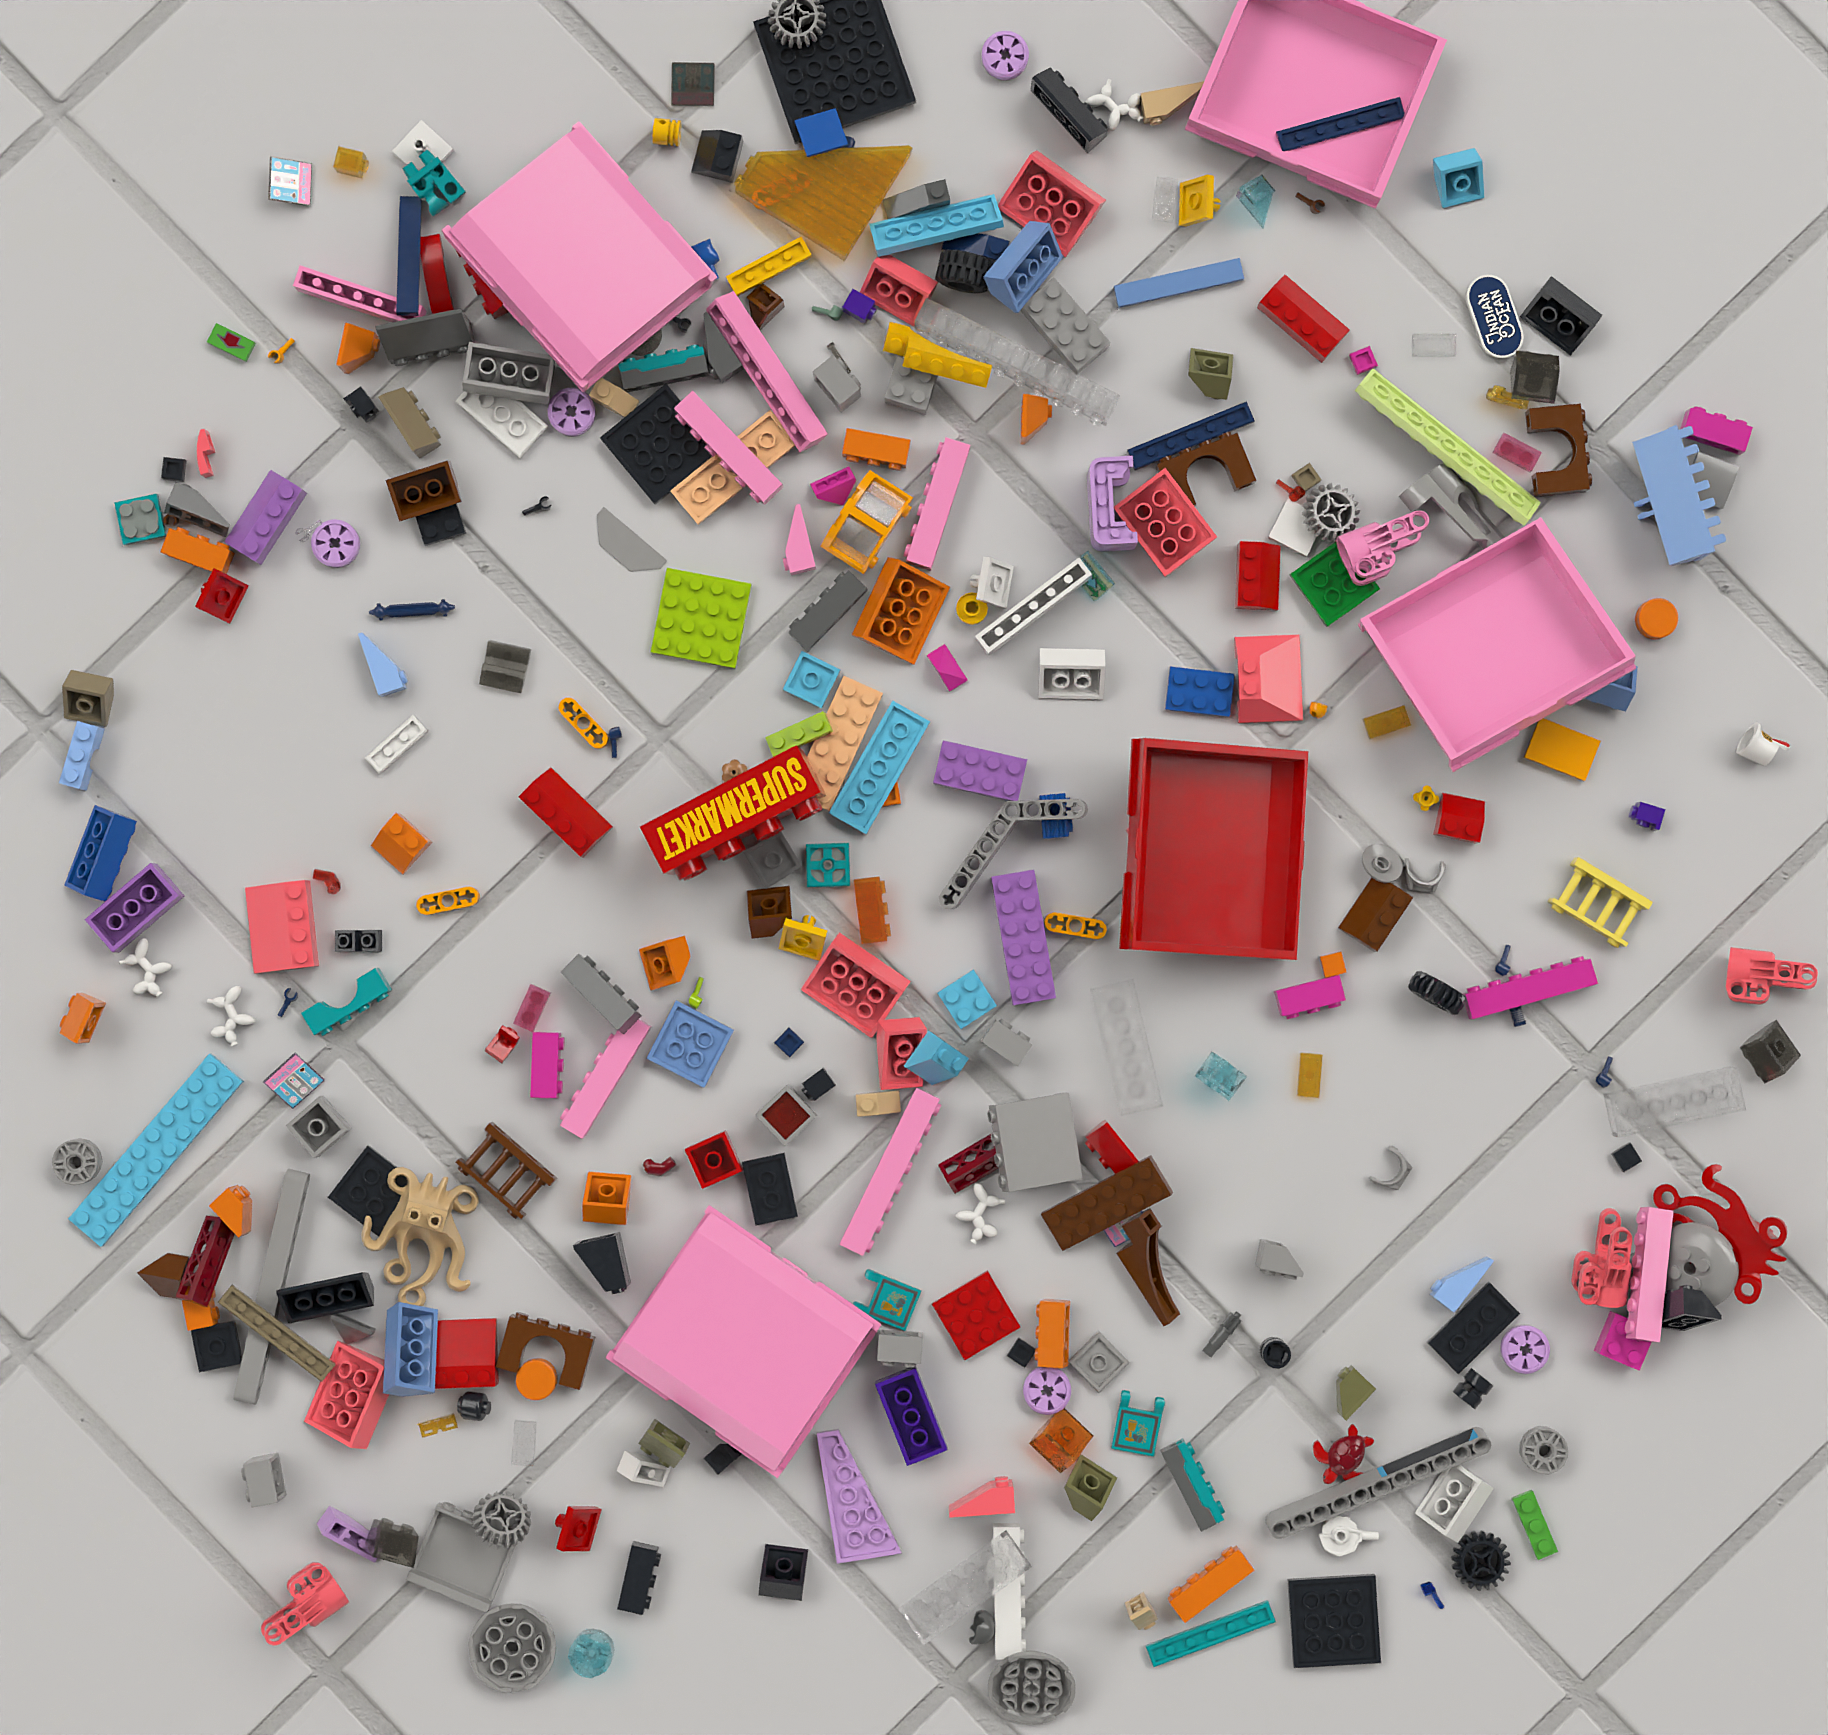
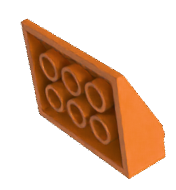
(901, 610)

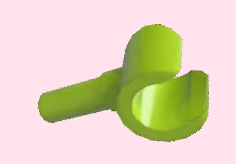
(695, 1000)

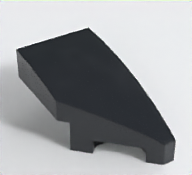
(721, 1457)

